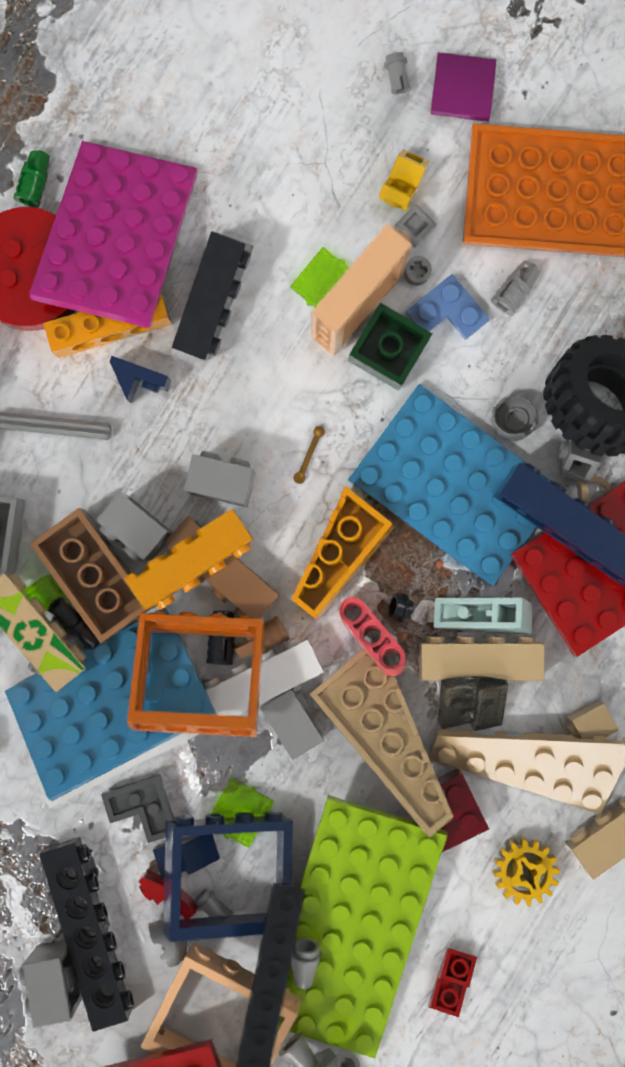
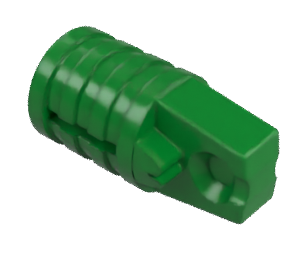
(32, 179)

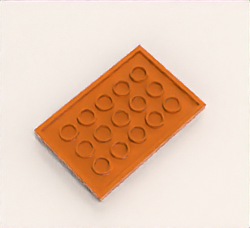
(545, 190)

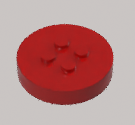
(22, 244)

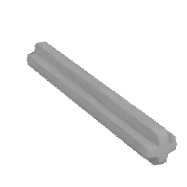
(55, 426)

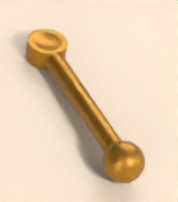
(299, 477)

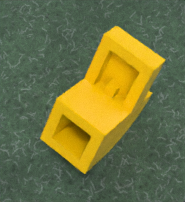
(404, 180)

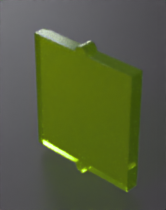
(319, 277)
(241, 798)

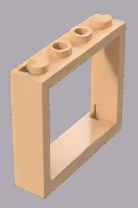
(360, 289)
(225, 972)

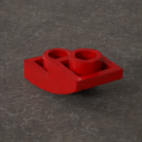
(153, 888)
(452, 981)

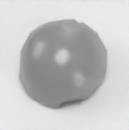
(514, 418)
(173, 951)

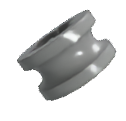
(424, 265)

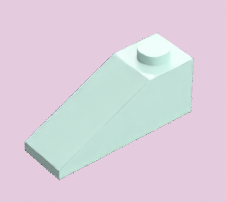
(484, 615)

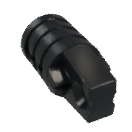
(221, 647)

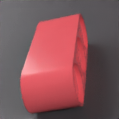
(366, 623)

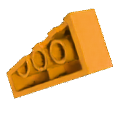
(344, 548)
(190, 560)

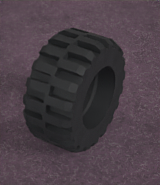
(576, 407)

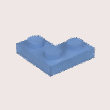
(450, 302)

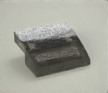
(472, 701)

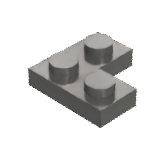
(142, 798)

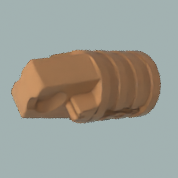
(274, 635)

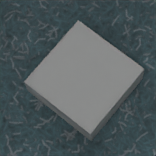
(416, 225)

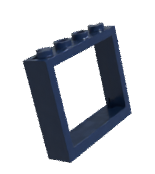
(220, 926)

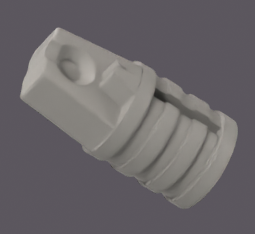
(516, 288)

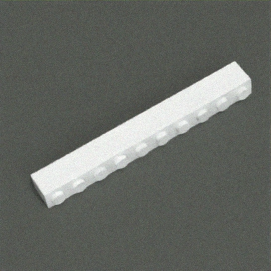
(231, 697)

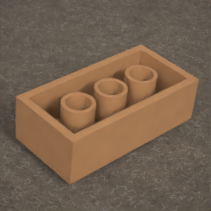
(89, 574)

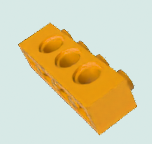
(88, 331)

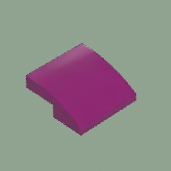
(463, 87)

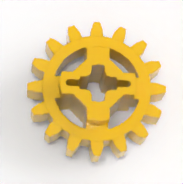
(515, 877)

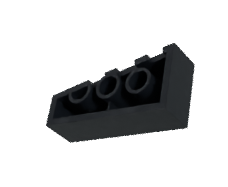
(212, 295)

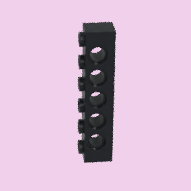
(270, 976)
(101, 1009)

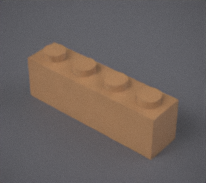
(233, 582)

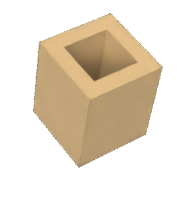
(591, 722)

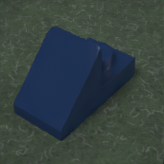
(130, 375)
(197, 853)

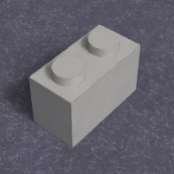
(293, 723)

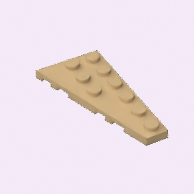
(380, 728)
(546, 764)

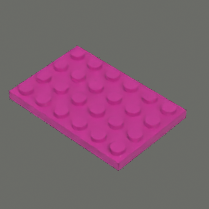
(114, 234)

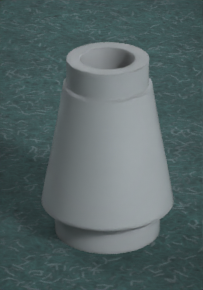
(305, 962)

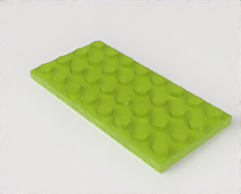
(363, 910)

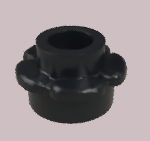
(400, 607)

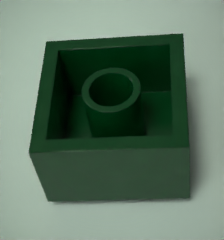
(389, 346)

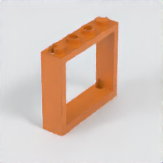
(190, 623)

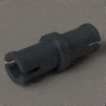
(73, 622)

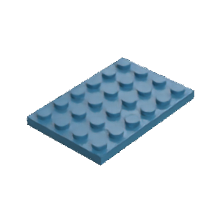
(442, 481)
(84, 725)

